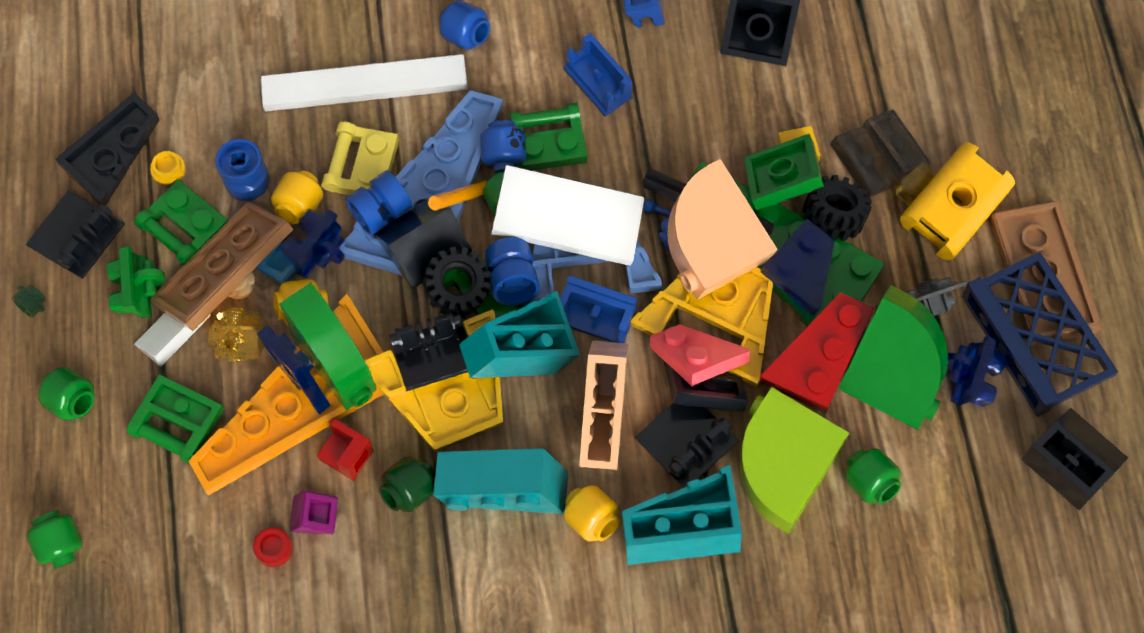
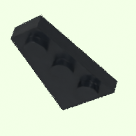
(109, 148)

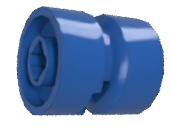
(242, 169)
(379, 202)
(512, 271)

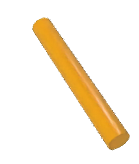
(456, 196)

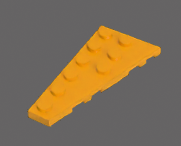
(277, 416)

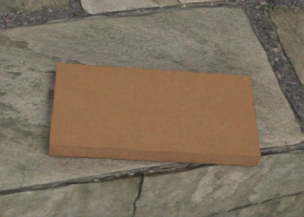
(1044, 230)
(221, 265)

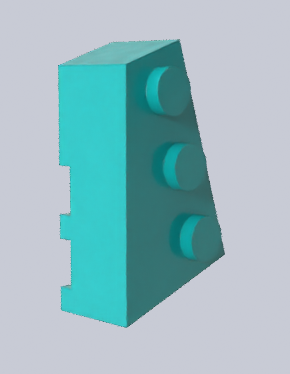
(522, 342)
(501, 480)
(685, 523)

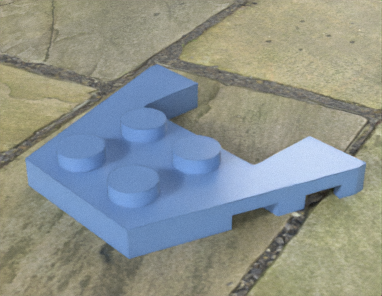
(640, 274)

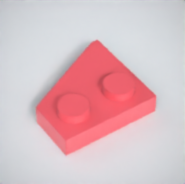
(697, 354)

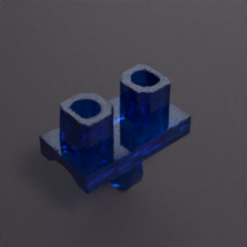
(320, 245)
(969, 371)

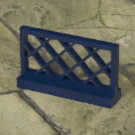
(1020, 362)

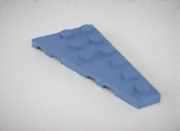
(444, 164)

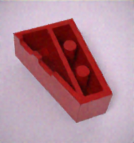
(821, 354)

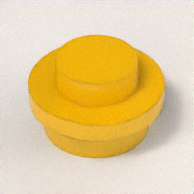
(167, 168)

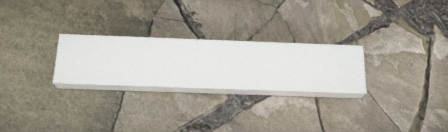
(363, 83)

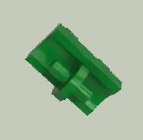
(137, 282)

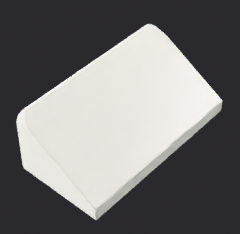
(164, 339)

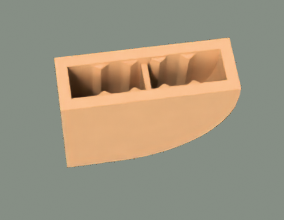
(715, 232)
(603, 405)

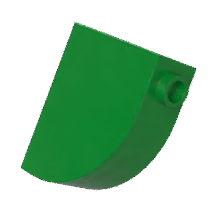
(328, 347)
(899, 360)

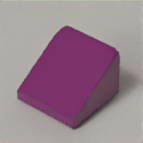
(313, 513)

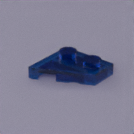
(803, 266)
(294, 365)

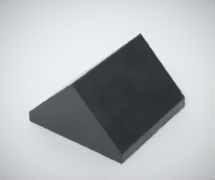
(760, 30)
(418, 237)

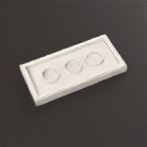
(568, 215)

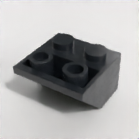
(1074, 458)

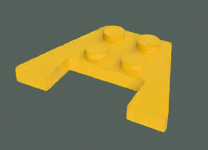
(736, 308)
(445, 409)

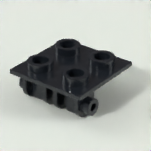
(75, 234)
(430, 352)
(687, 441)

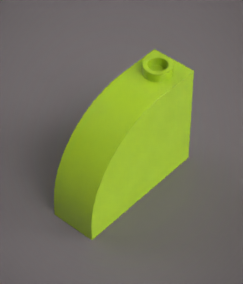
(786, 456)

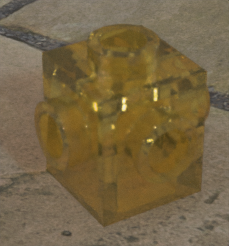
(235, 334)

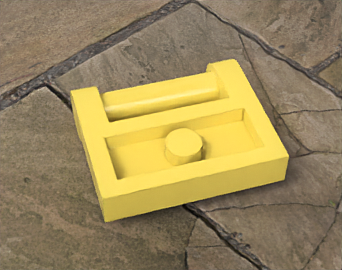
(373, 157)

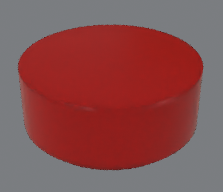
(272, 547)

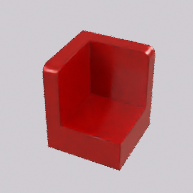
(345, 450)

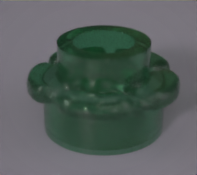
(29, 300)

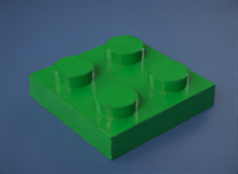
(783, 172)

